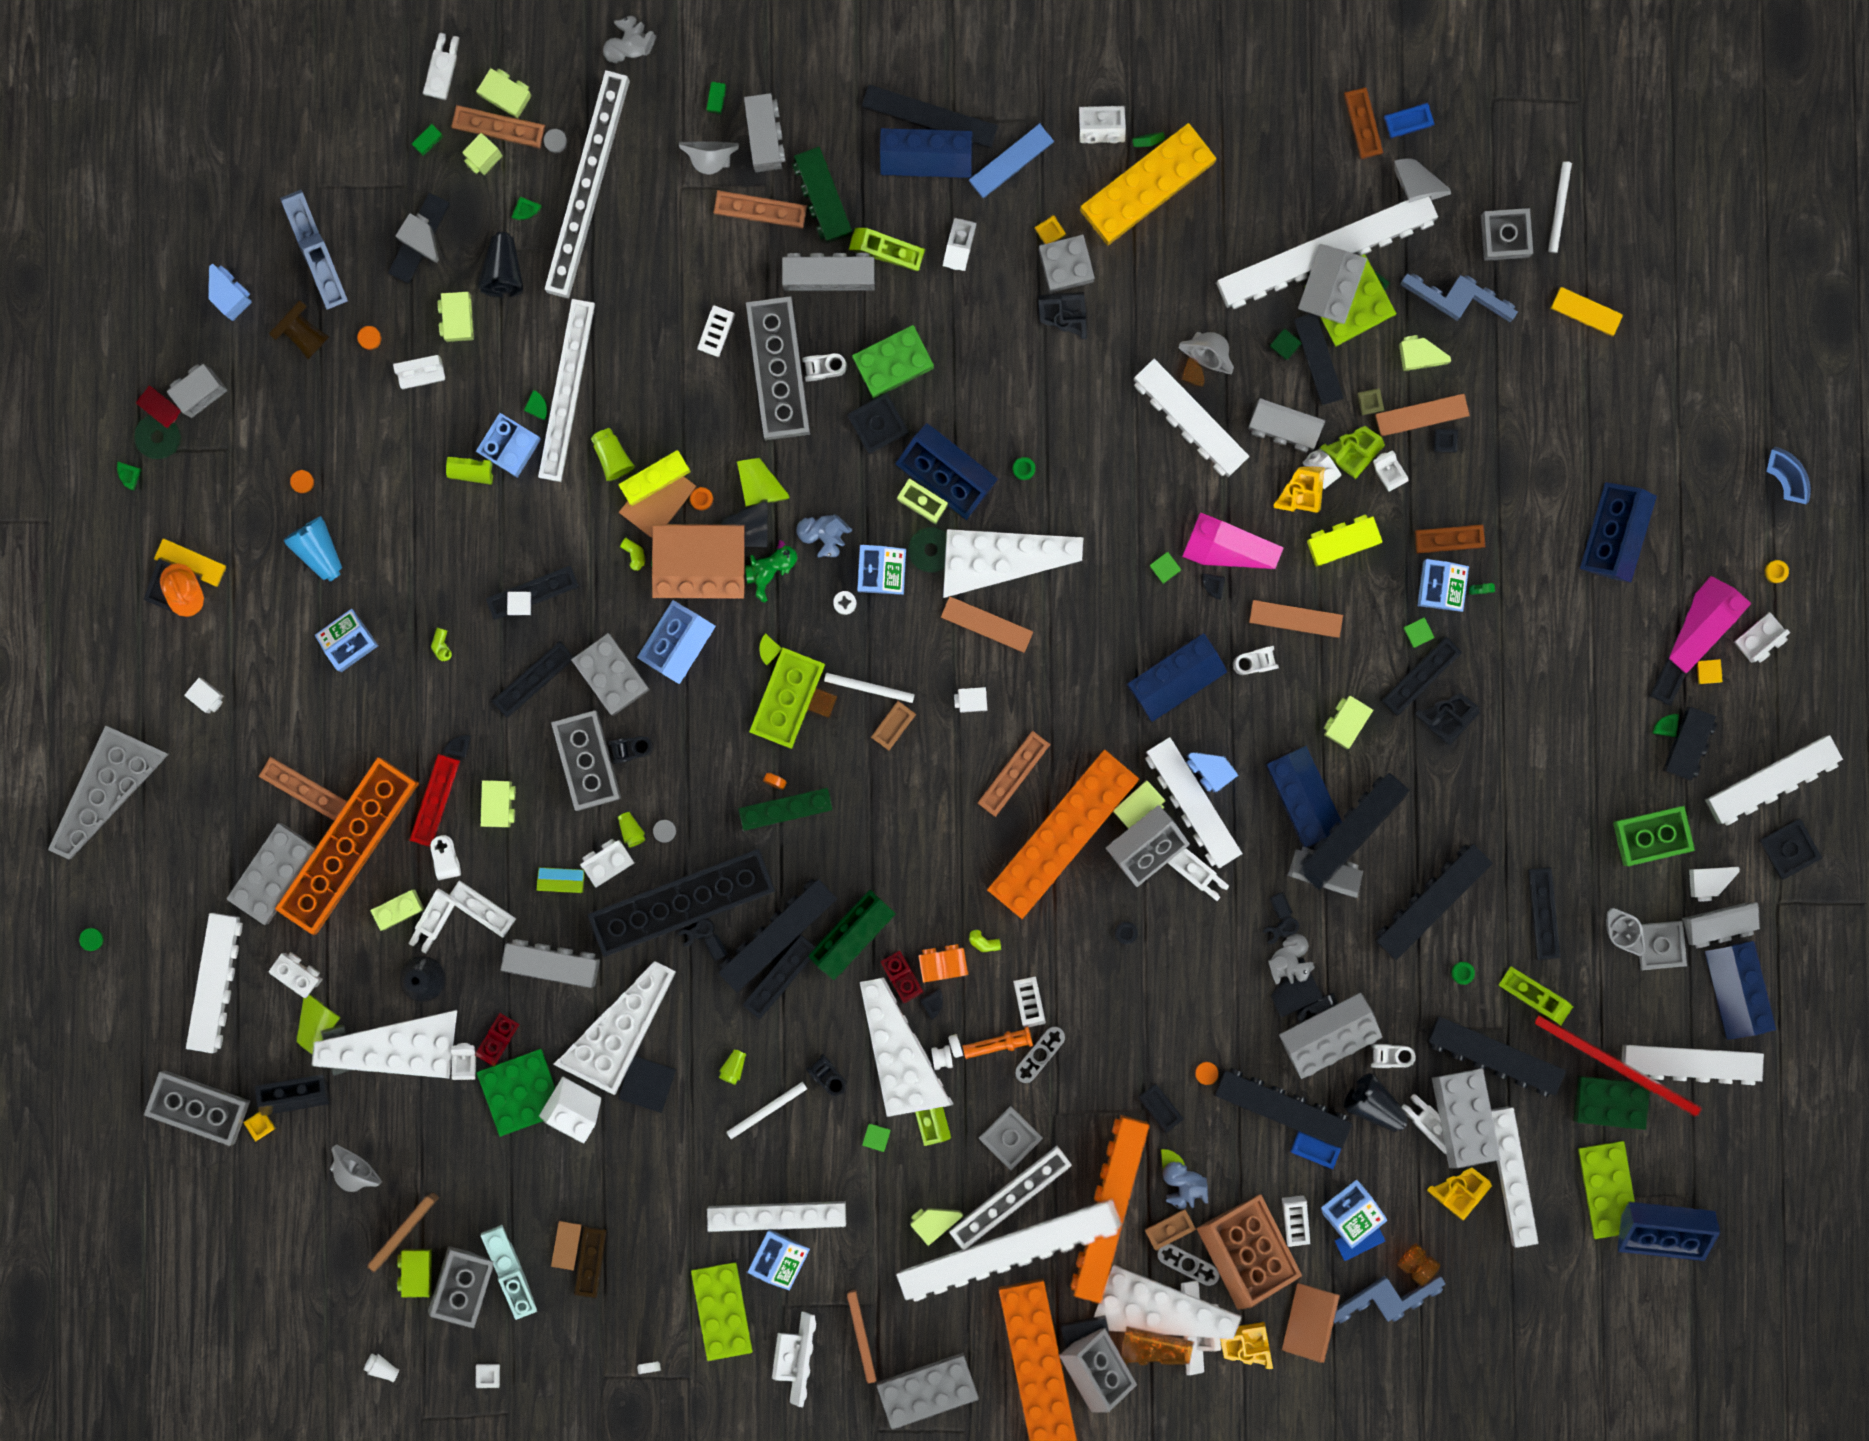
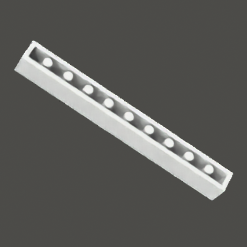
(587, 184)
(1298, 262)
(1008, 1250)

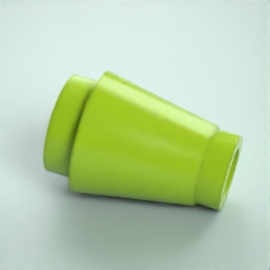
(630, 829)
(732, 1068)

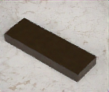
(590, 1262)

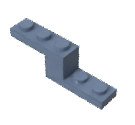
(313, 249)
(1459, 297)
(1387, 1299)

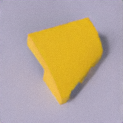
(1303, 490)
(1461, 1192)
(1249, 1345)

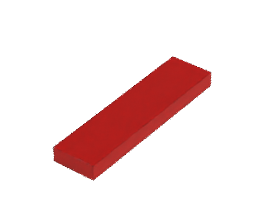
(434, 800)

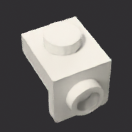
(1321, 459)
(1390, 470)
(463, 1062)

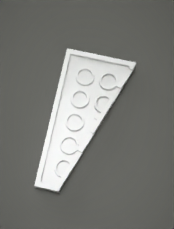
(990, 558)
(613, 1039)
(405, 1047)
(901, 1062)
(1161, 1309)

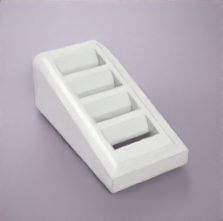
(711, 319)
(1037, 1000)
(1290, 1202)

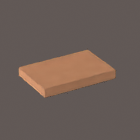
(660, 506)
(1310, 1322)

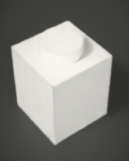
(204, 696)
(971, 700)

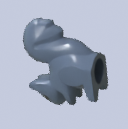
(828, 529)
(1190, 1185)

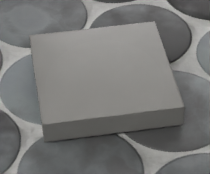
(1663, 945)
(1010, 1137)

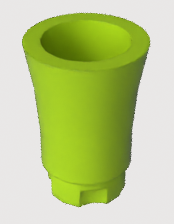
(611, 455)

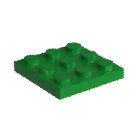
(517, 1091)

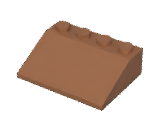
(698, 561)
(1249, 1252)

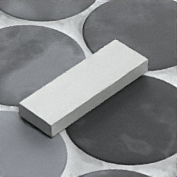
(482, 909)

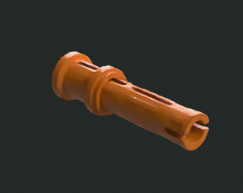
(1009, 1041)

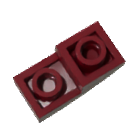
(158, 406)
(901, 977)
(497, 1039)

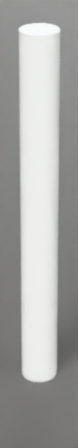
(1560, 205)
(868, 687)
(765, 1111)

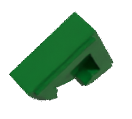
(1148, 139)
(525, 209)
(536, 406)
(128, 475)
(1482, 589)
(1667, 725)

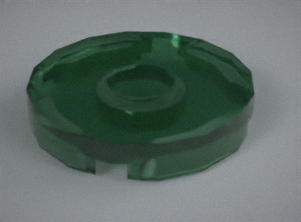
(153, 450)
(916, 549)

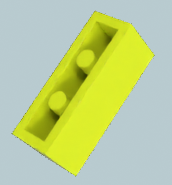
(654, 478)
(1344, 540)

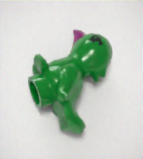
(764, 569)

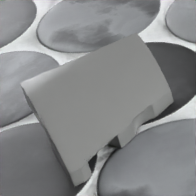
(1418, 181)

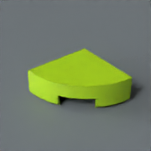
(768, 649)
(1170, 1156)

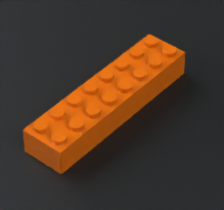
(1063, 834)
(347, 846)
(1117, 1185)
(1037, 1361)

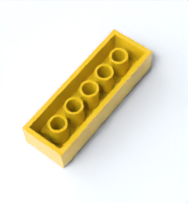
(1148, 184)

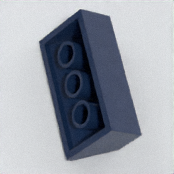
(926, 153)
(946, 471)
(1618, 532)
(1177, 677)
(1304, 795)
(1740, 990)
(1667, 1231)

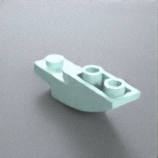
(509, 1272)

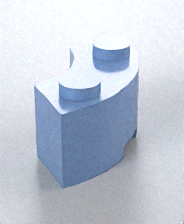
(1790, 474)

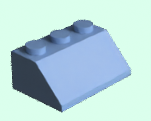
(676, 641)

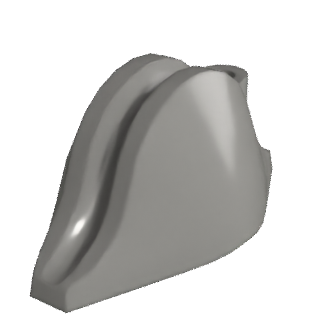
(709, 156)
(1209, 351)
(1625, 931)
(352, 1171)

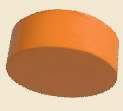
(369, 337)
(302, 481)
(701, 499)
(775, 781)
(1206, 1073)

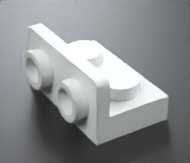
(1102, 124)
(420, 371)
(1761, 638)
(607, 862)

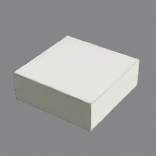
(519, 603)
(487, 1375)

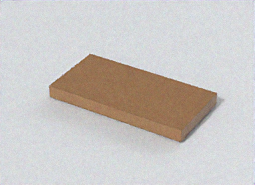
(403, 1231)

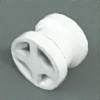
(844, 606)
(942, 1057)

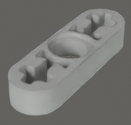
(1056, 1045)
(1206, 1266)

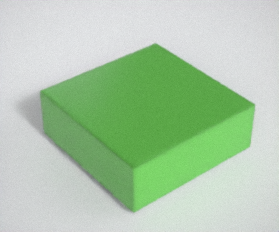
(1165, 567)
(1418, 632)
(876, 1137)

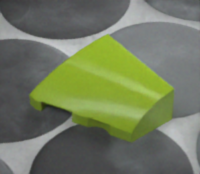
(1355, 450)
(469, 470)
(759, 483)
(313, 1020)

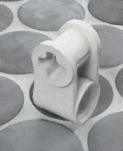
(822, 366)
(1257, 661)
(446, 862)
(1390, 1056)

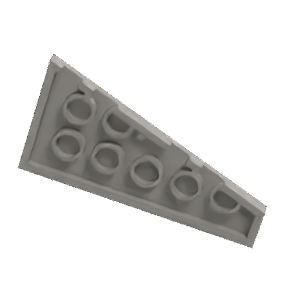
(111, 776)

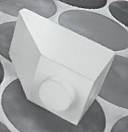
(959, 244)
(1710, 881)

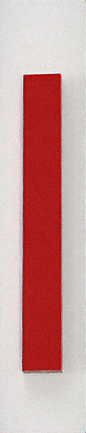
(1618, 1065)

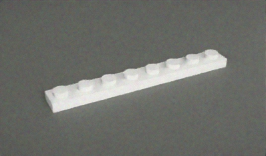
(566, 390)

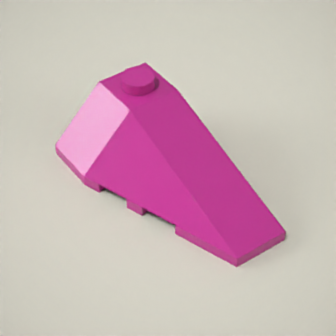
(1226, 545)
(1710, 616)

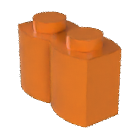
(943, 964)

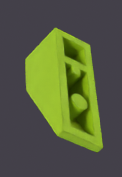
(886, 248)
(1536, 995)

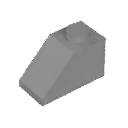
(419, 236)

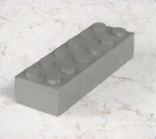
(777, 368)

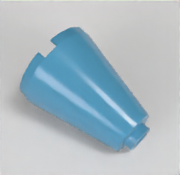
(316, 548)

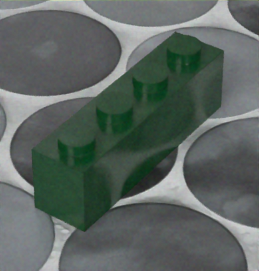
(823, 195)
(785, 809)
(851, 935)

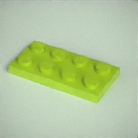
(787, 698)
(1606, 1186)
(721, 1311)

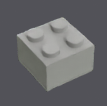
(1506, 234)
(1066, 263)
(196, 390)

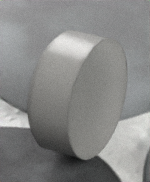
(555, 140)
(664, 831)

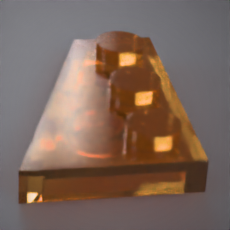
(1149, 1346)

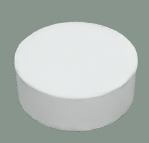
(955, 1045)
(648, 1367)

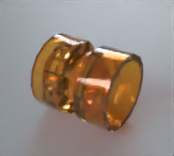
(1418, 1264)

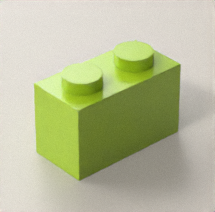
(415, 1272)

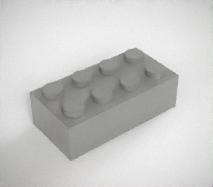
(828, 273)
(586, 760)
(271, 873)
(550, 964)
(1331, 1036)
(197, 1108)
(1466, 1118)
(927, 1390)

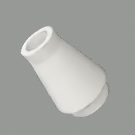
(381, 1368)

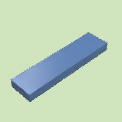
(1011, 161)

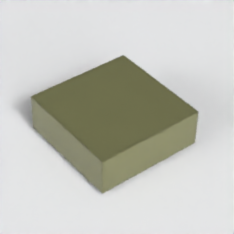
(1370, 402)

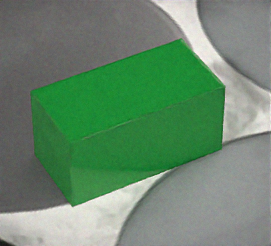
(716, 97)
(427, 139)

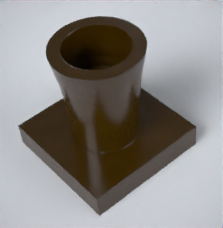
(300, 331)

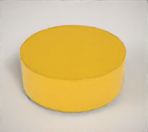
(1776, 571)

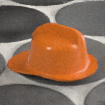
(181, 590)

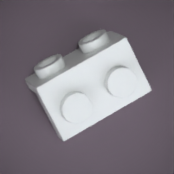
(295, 975)

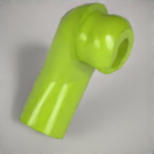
(636, 553)
(439, 647)
(983, 945)

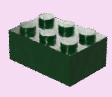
(1611, 1103)

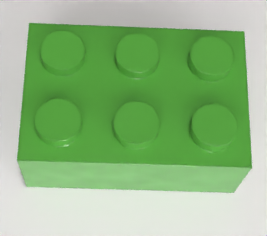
(893, 361)
(1653, 836)

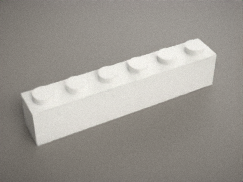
(1191, 418)
(1774, 779)
(1193, 803)
(213, 983)
(1695, 1063)
(1513, 1179)
(1010, 1197)
(776, 1216)

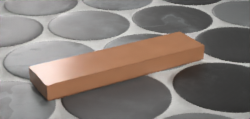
(498, 126)
(760, 209)
(1422, 415)
(1296, 619)
(987, 624)
(1014, 773)
(302, 788)
(861, 1336)

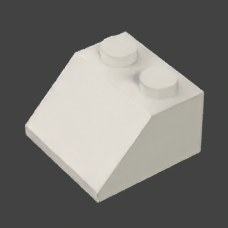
(572, 1110)

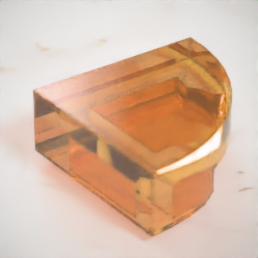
(1193, 373)

